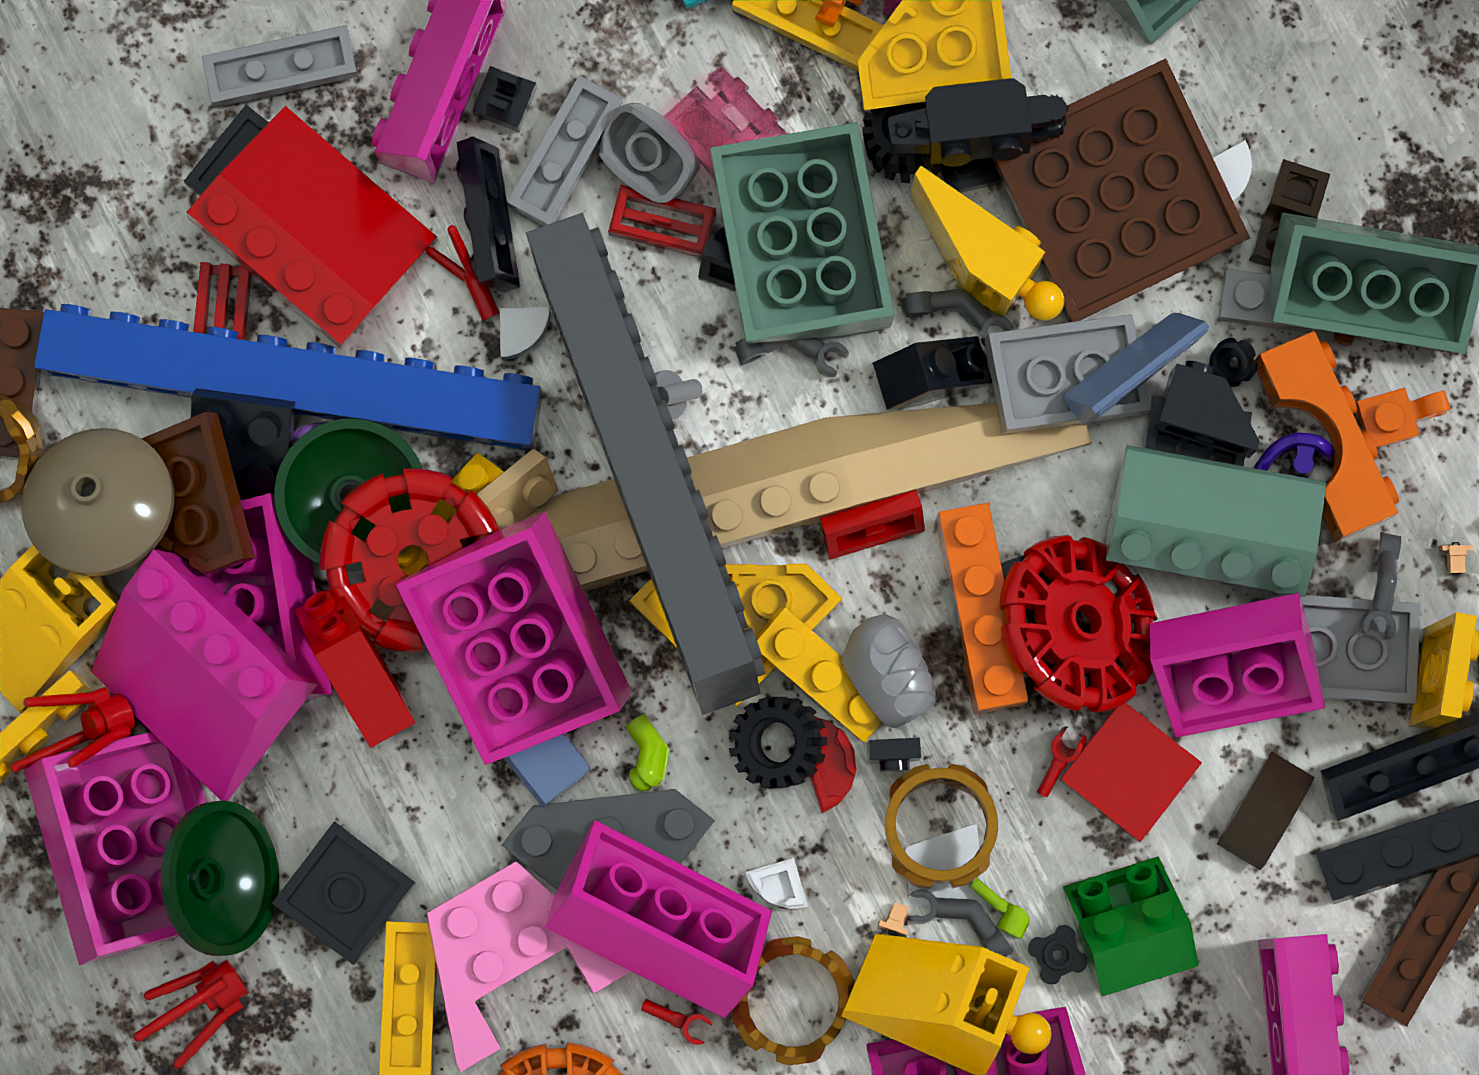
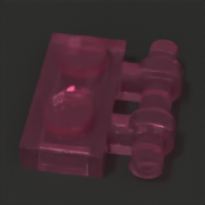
(705, 125)

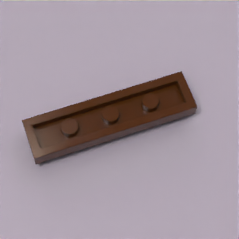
(1424, 942)

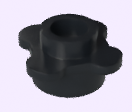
(1071, 957)

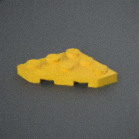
(932, 47)
(762, 593)

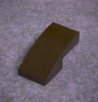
(1296, 192)
(1265, 810)

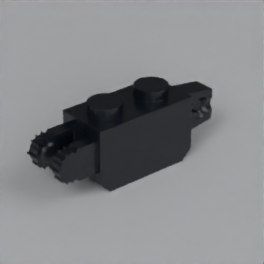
(977, 122)

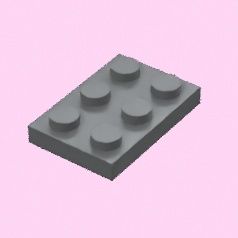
(1043, 363)
(1361, 665)

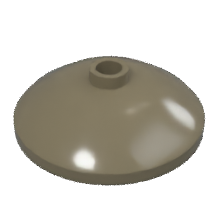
(114, 523)

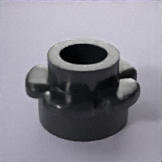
(1221, 361)

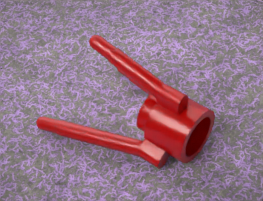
(105, 719)
(219, 988)

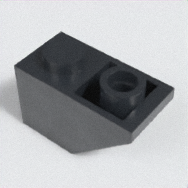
(931, 371)

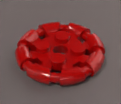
(389, 537)
(1057, 634)

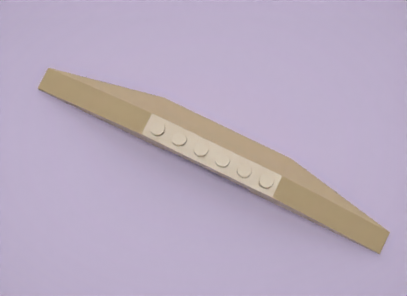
(801, 477)

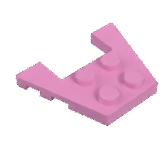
(492, 938)

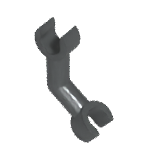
(928, 302)
(811, 347)
(1386, 585)
(965, 909)

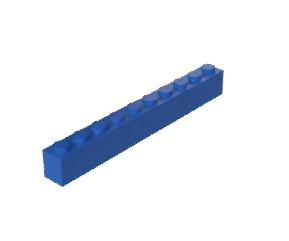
(318, 380)

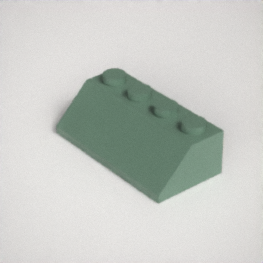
(1374, 283)
(1215, 521)

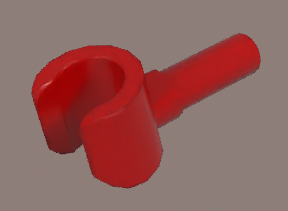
(1062, 755)
(675, 1019)

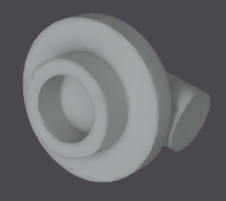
(676, 391)

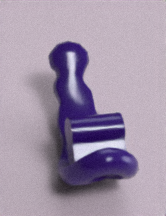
(1306, 447)

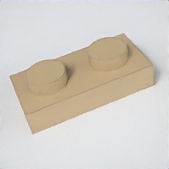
(519, 490)

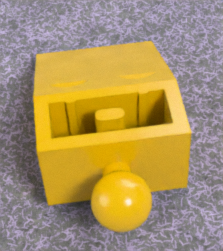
(983, 251)
(46, 624)
(929, 999)

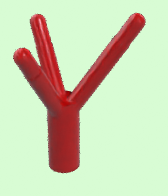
(480, 293)

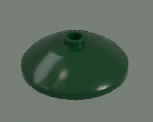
(326, 462)
(219, 878)

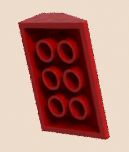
(310, 226)

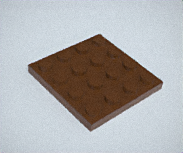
(1123, 193)

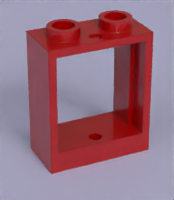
(354, 667)

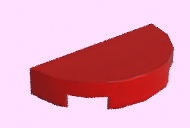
(838, 769)

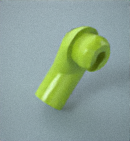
(652, 757)

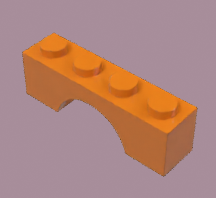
(1302, 379)
(977, 582)

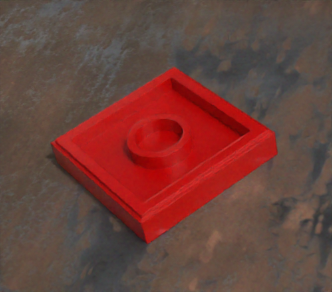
(1130, 771)

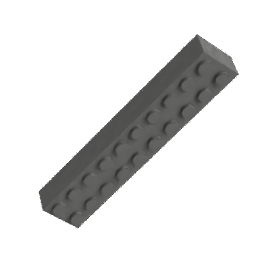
(647, 464)

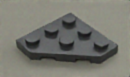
(658, 819)

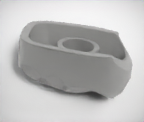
(647, 152)
(888, 671)

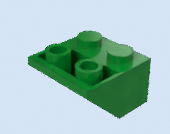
(1131, 926)

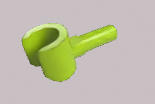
(1014, 918)

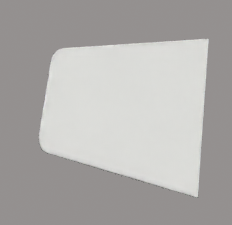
(946, 853)

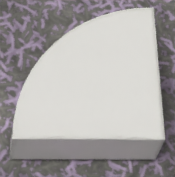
(1235, 168)
(521, 329)
(779, 884)

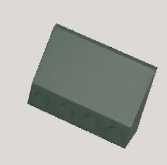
(803, 235)

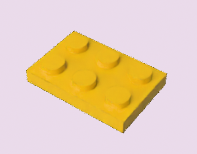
(1444, 671)

